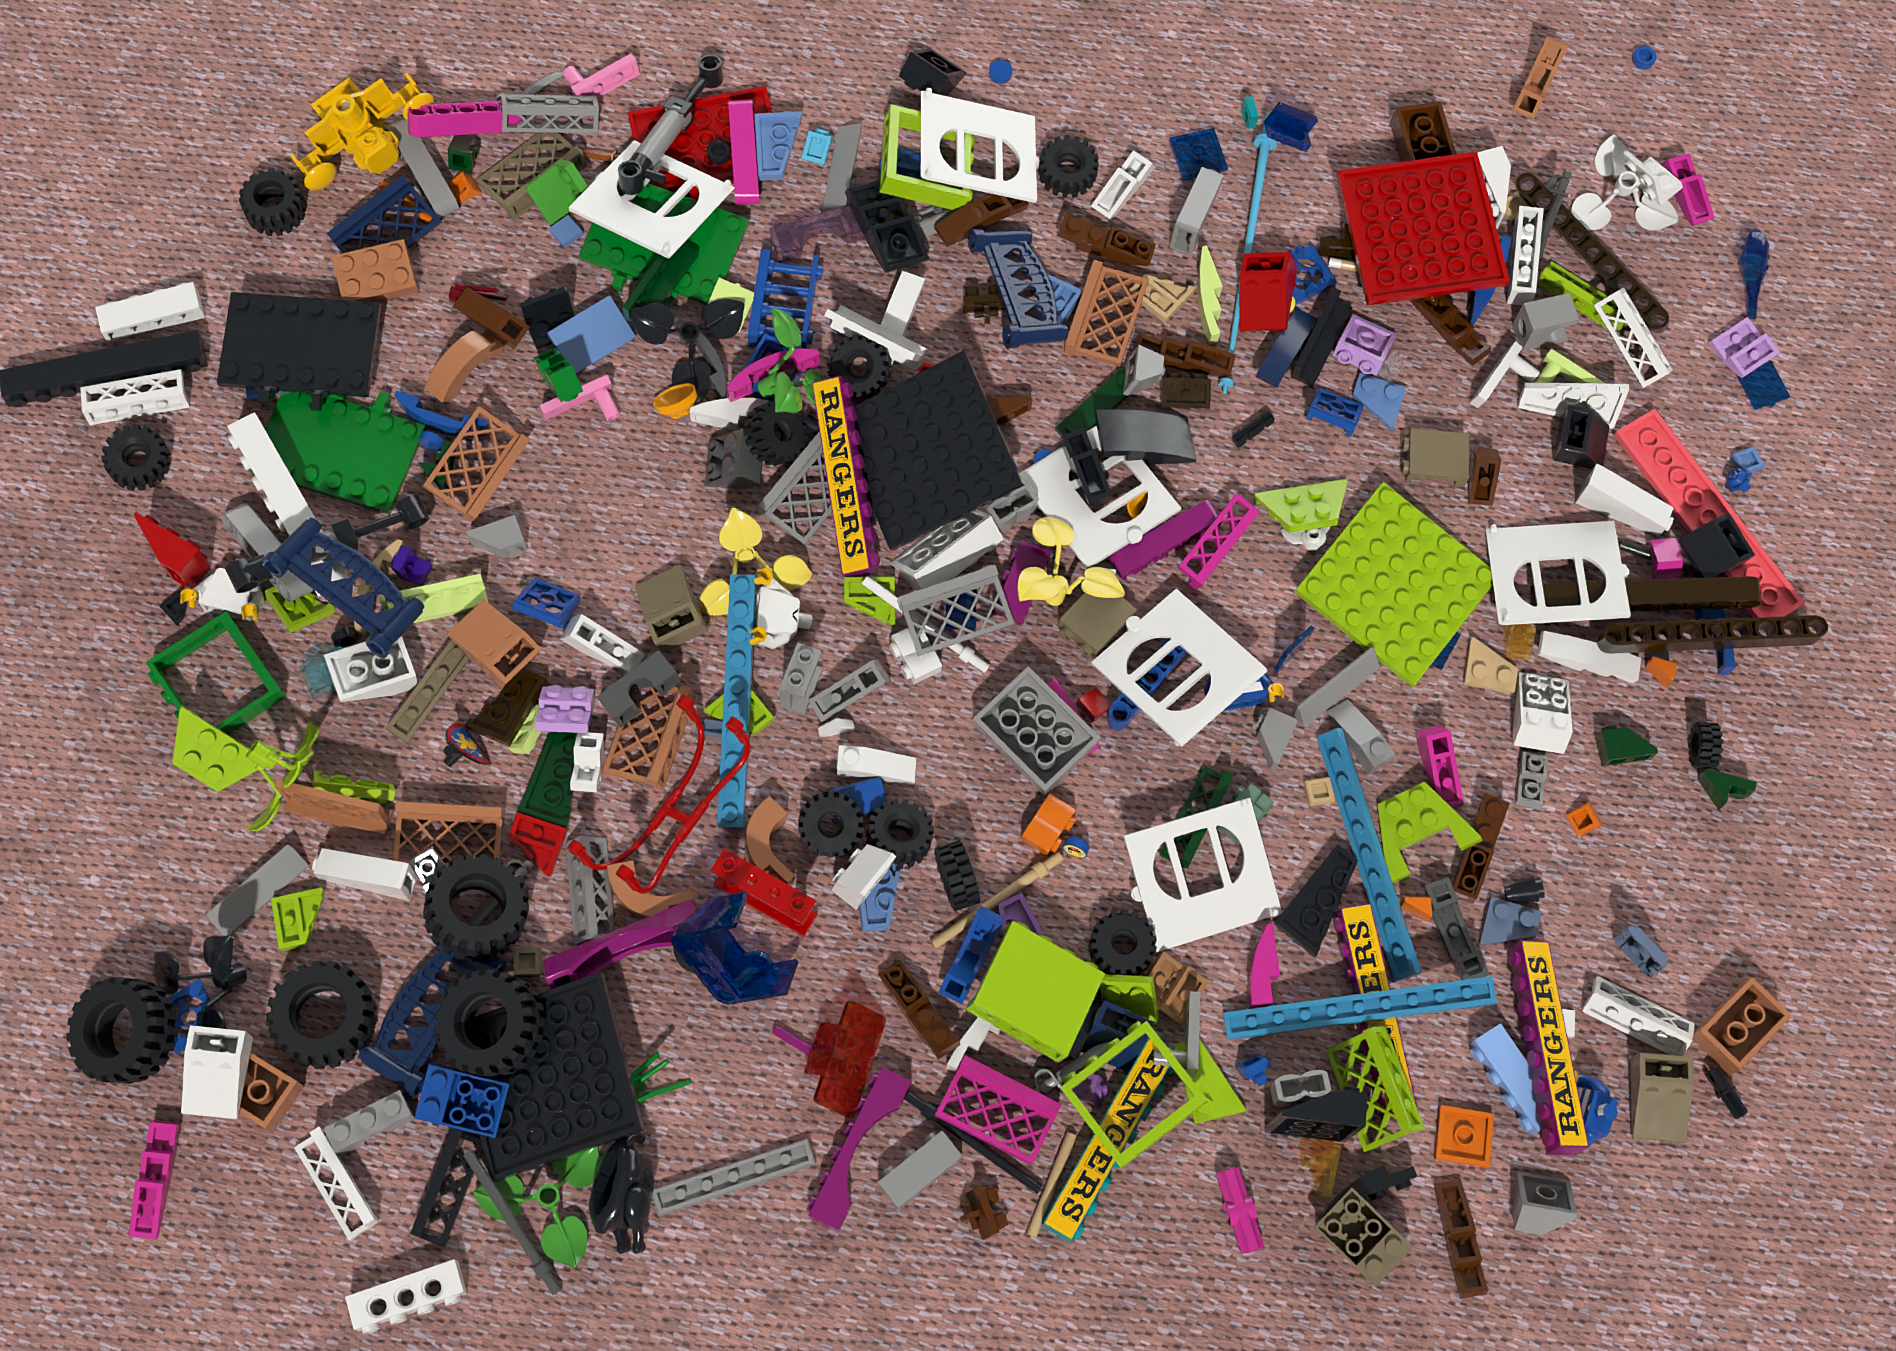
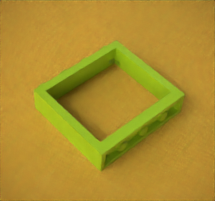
(913, 188)
(1113, 1049)

